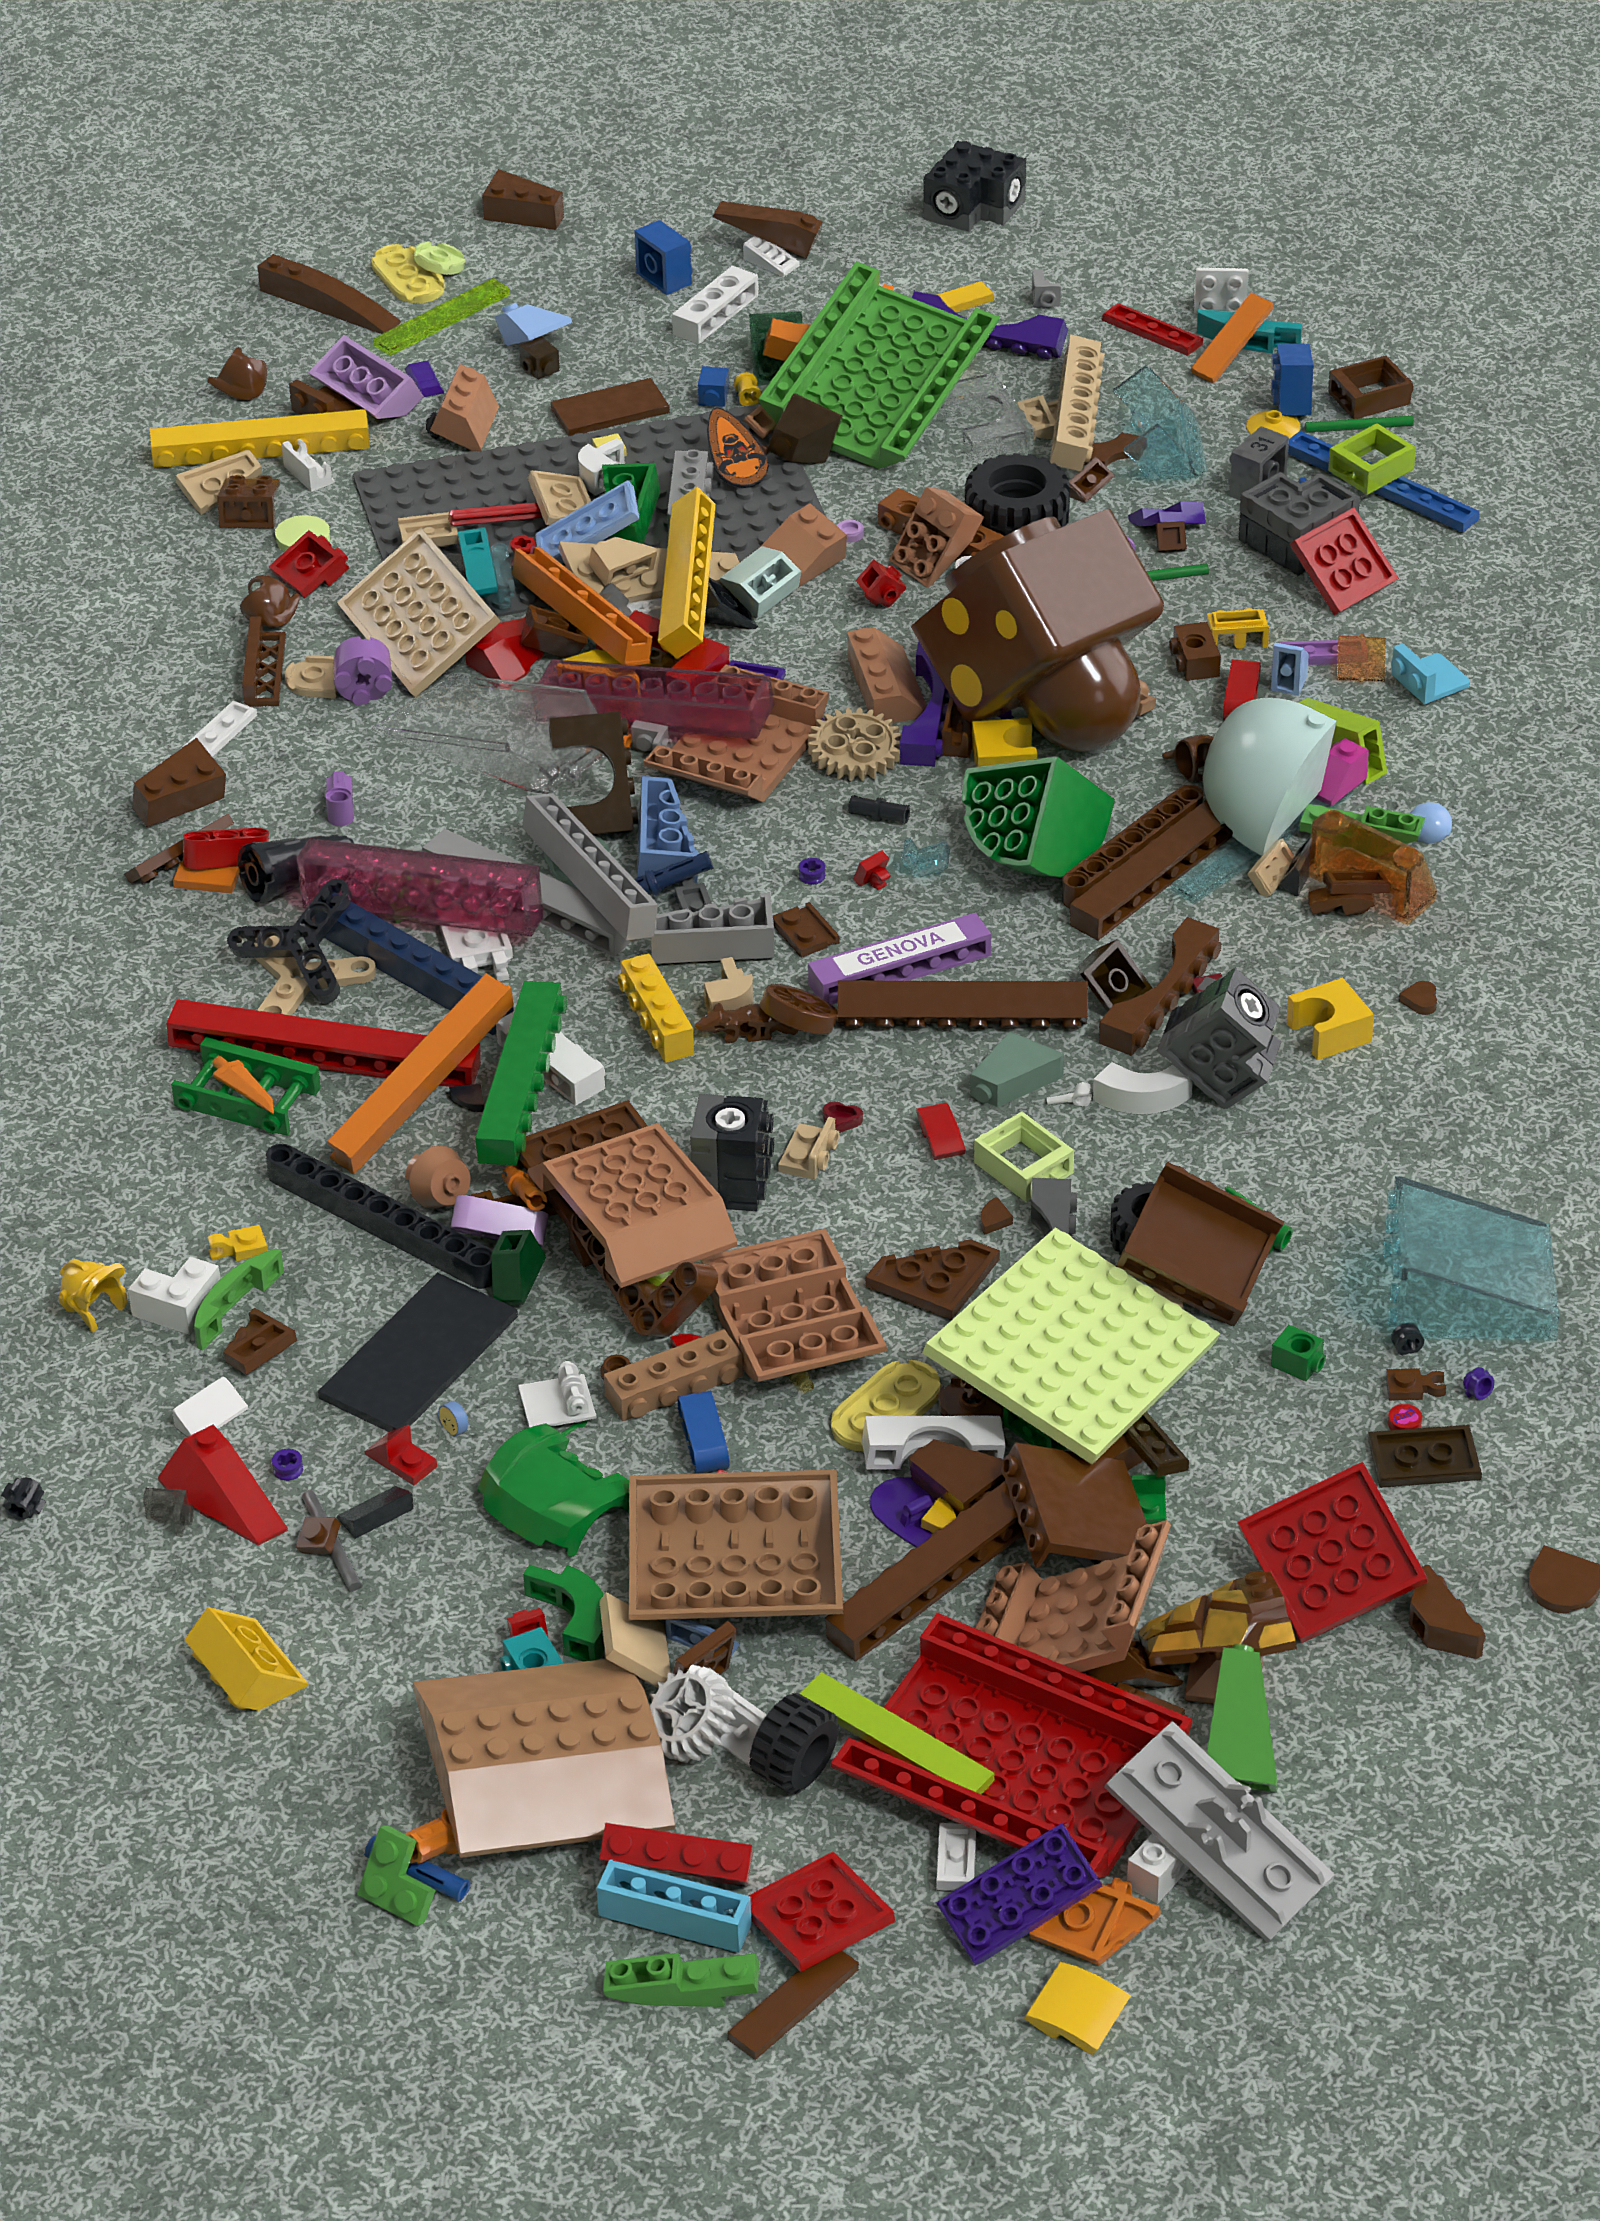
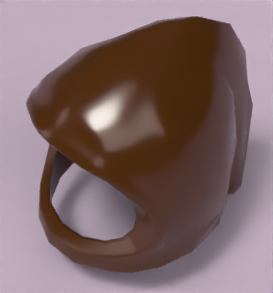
(241, 376)
(270, 602)
(1190, 755)

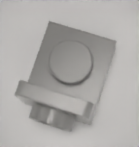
(1043, 292)
(649, 735)

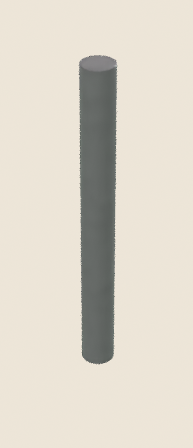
(338, 1553)

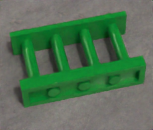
(265, 1068)

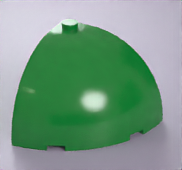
(1035, 815)

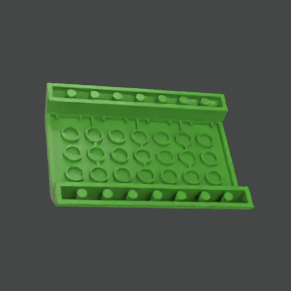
(878, 365)

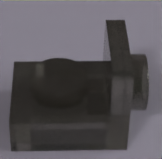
(168, 1505)

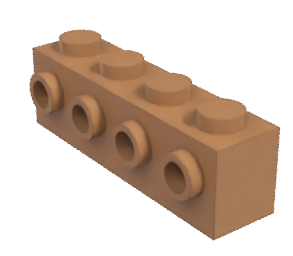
(673, 1373)

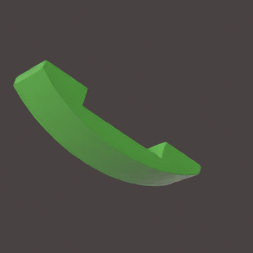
(255, 1272)

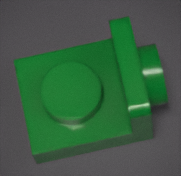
(1151, 1496)

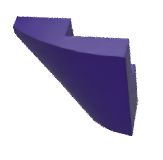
(1190, 512)

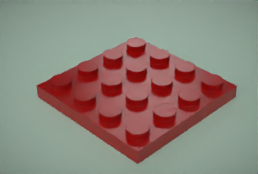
(1333, 1551)

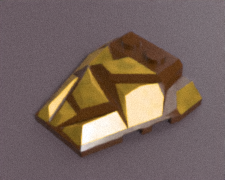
(1240, 1612)

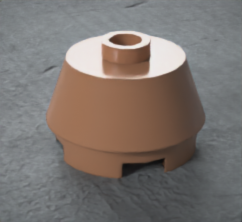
(437, 1177)

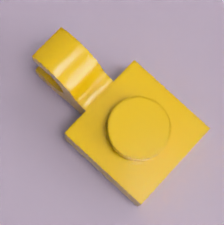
(241, 1243)

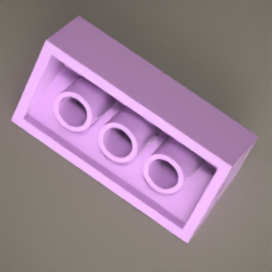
(366, 380)

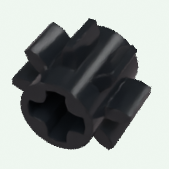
(23, 1498)

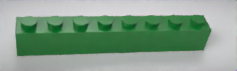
(520, 1073)

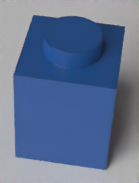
(713, 386)

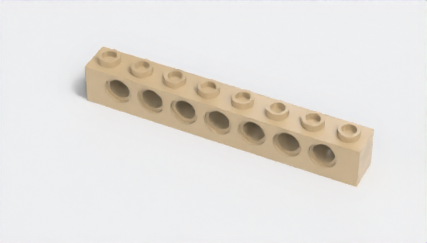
(1077, 403)

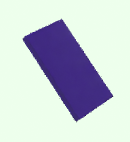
(1019, 1894)

